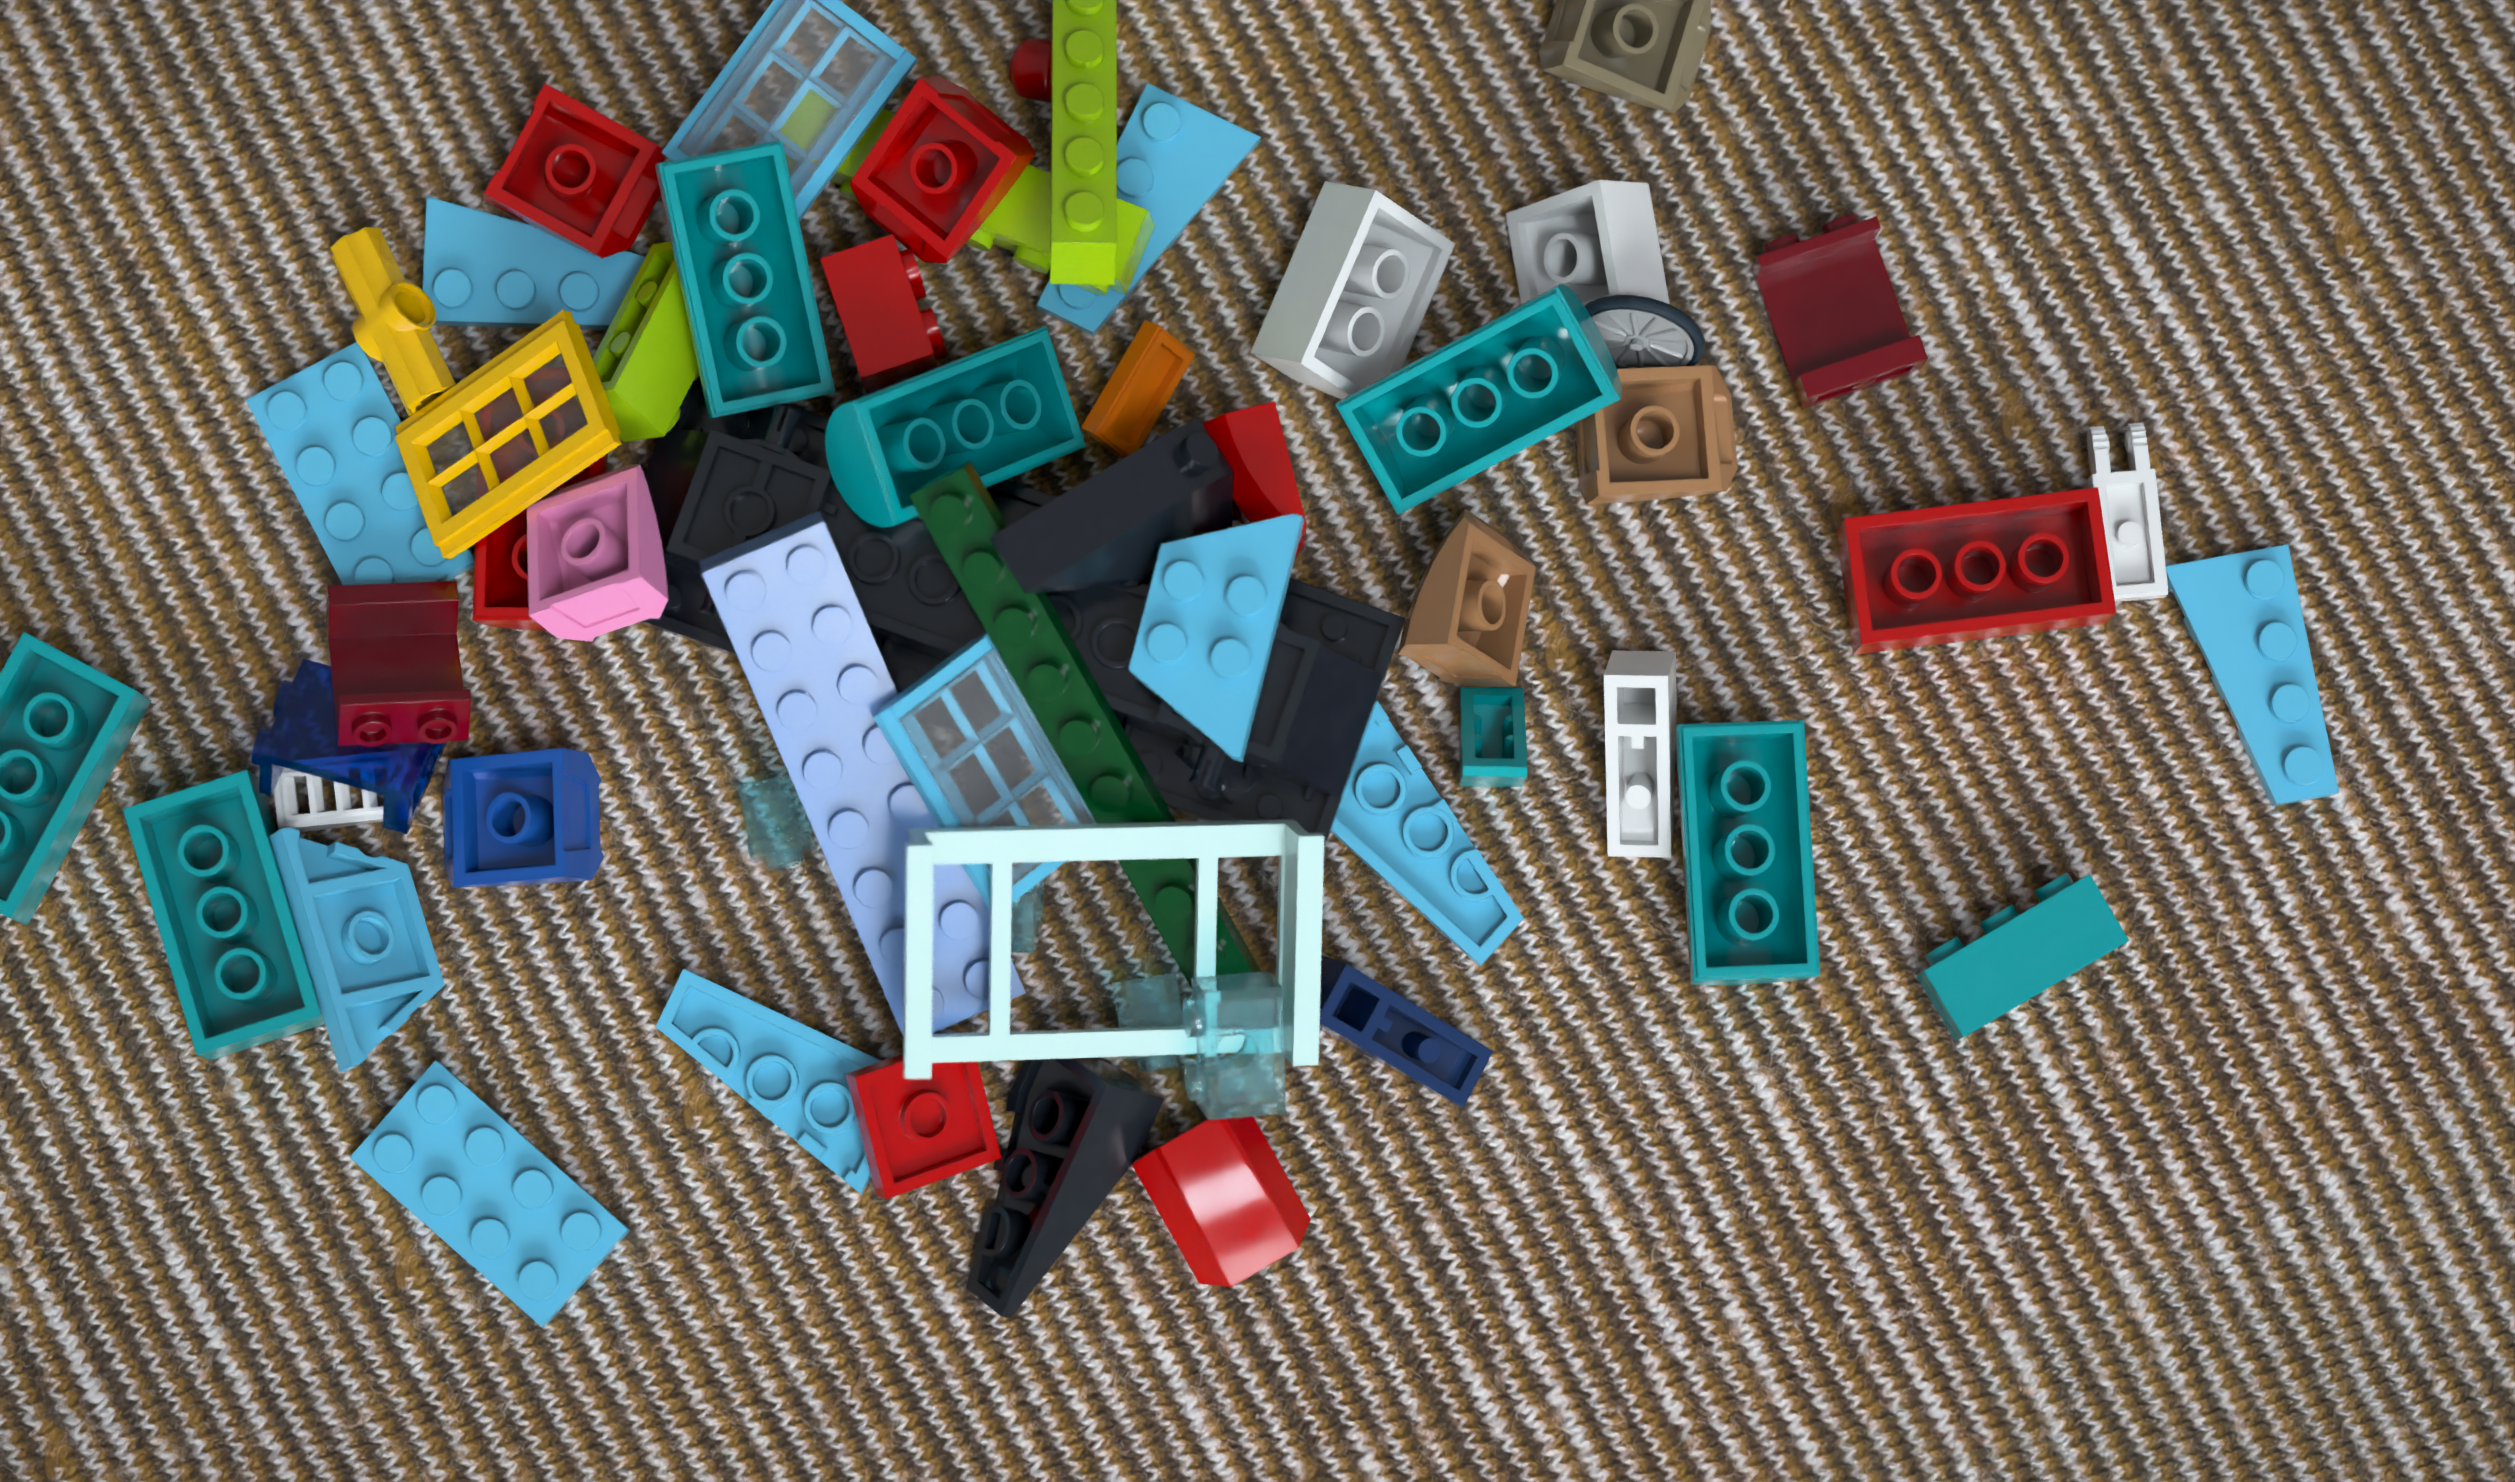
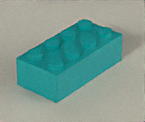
(57, 750)
(224, 914)

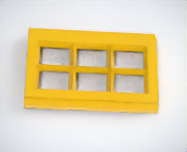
(507, 435)

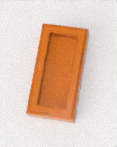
(1138, 390)

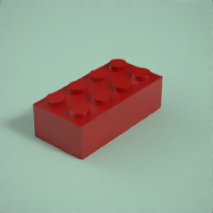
(1975, 571)

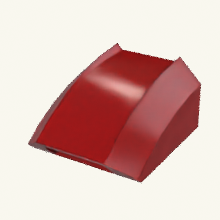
(939, 169)
(578, 176)
(1260, 464)
(1224, 1199)

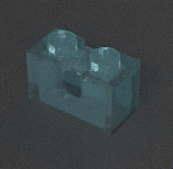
(1254, 1076)

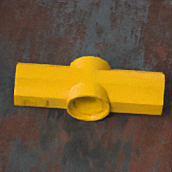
(392, 318)

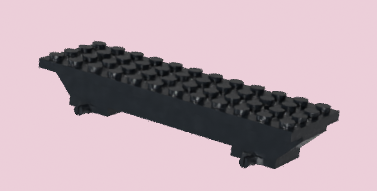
(769, 466)

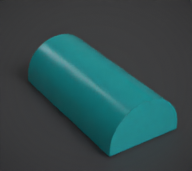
(745, 279)
(1482, 397)
(991, 408)
(1747, 852)

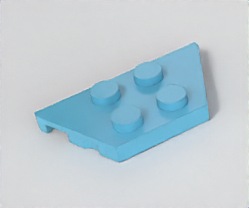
(1215, 624)
(359, 940)

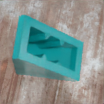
(1492, 737)

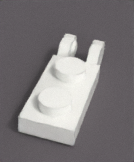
(2129, 516)

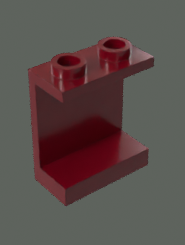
(1835, 311)
(396, 663)

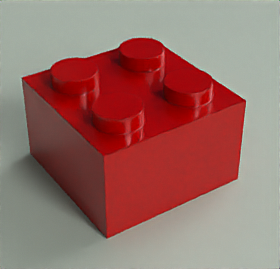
(879, 311)

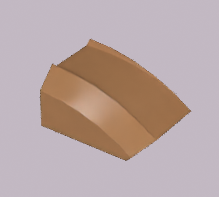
(1660, 439)
(1471, 607)

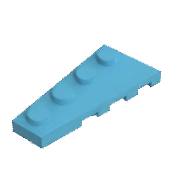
(1170, 164)
(514, 275)

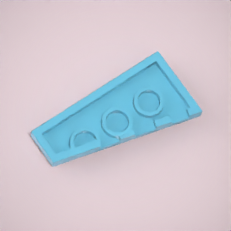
(2257, 647)
(1417, 846)
(776, 1066)

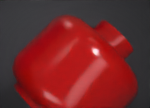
(1032, 69)

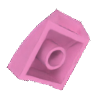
(595, 556)

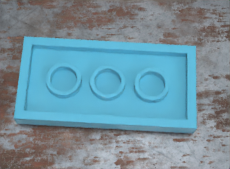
(343, 462)
(490, 1193)

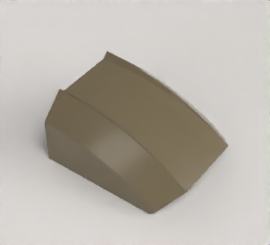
(1629, 47)

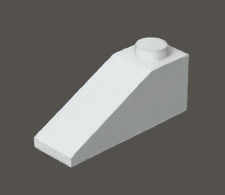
(1640, 752)

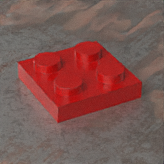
(921, 1126)

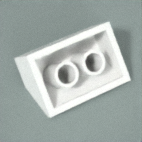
(1352, 292)

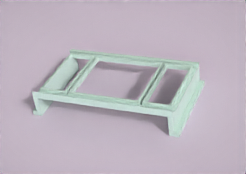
(1297, 931)

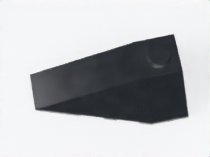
(1122, 515)
(1067, 1149)

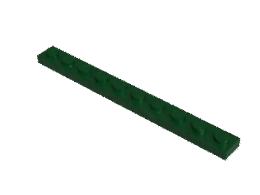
(1069, 708)

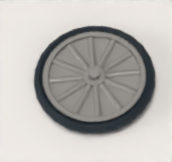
(1646, 332)

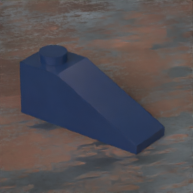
(1398, 1033)

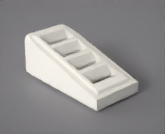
(318, 819)

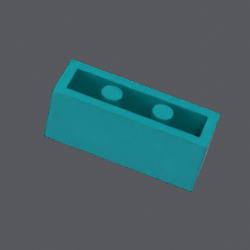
(2020, 954)

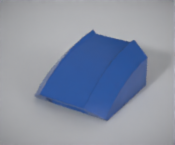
(521, 819)

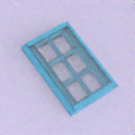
(799, 77)
(981, 755)

